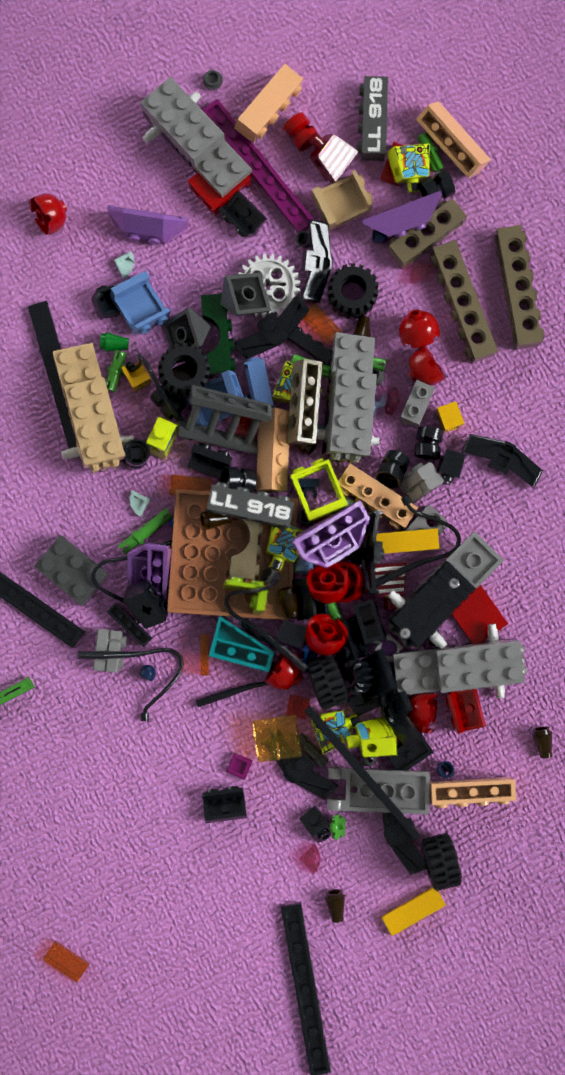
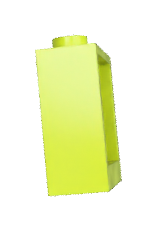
(328, 509)

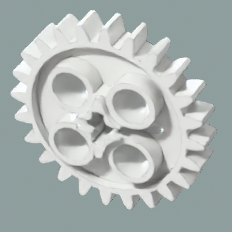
(267, 268)

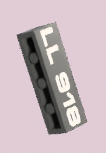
(374, 118)
(250, 506)

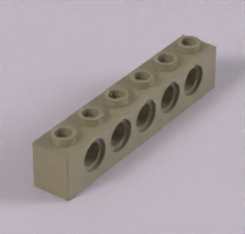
(516, 237)
(450, 253)

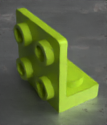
(257, 601)

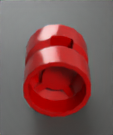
(299, 129)

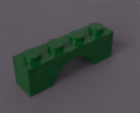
(215, 313)

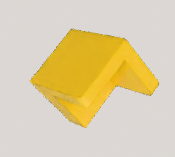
(138, 378)
(449, 417)

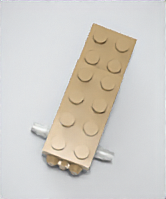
(89, 410)

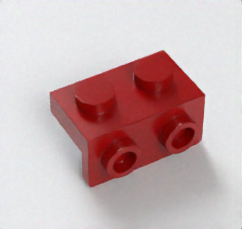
(465, 710)

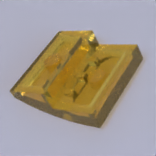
(277, 738)

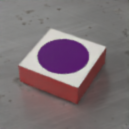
(390, 647)

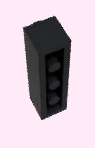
(310, 346)
(130, 624)

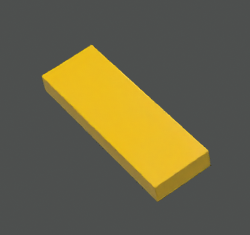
(409, 540)
(413, 911)

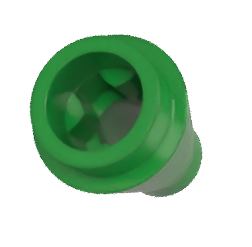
(113, 342)

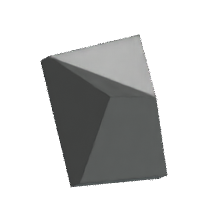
(244, 294)
(186, 328)

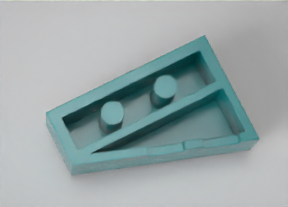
(239, 647)

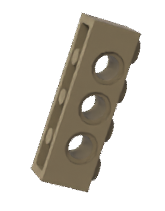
(405, 255)
(304, 402)

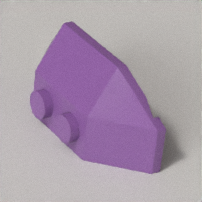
(405, 217)
(146, 225)
(333, 536)
(150, 563)

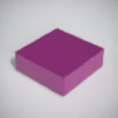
(239, 766)

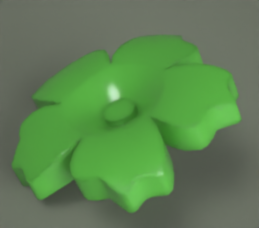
(337, 827)

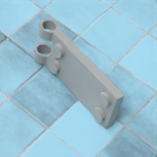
(404, 787)

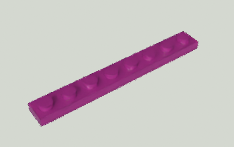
(261, 169)

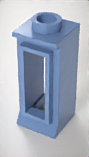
(258, 380)

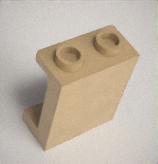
(343, 200)

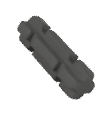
(312, 751)

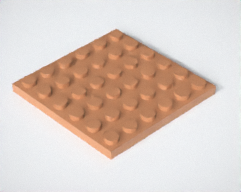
(202, 563)

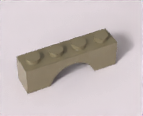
(244, 564)

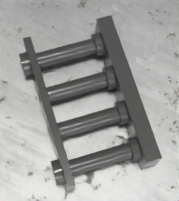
(228, 403)

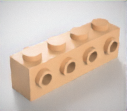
(269, 103)
(453, 139)
(273, 453)
(375, 496)
(472, 791)

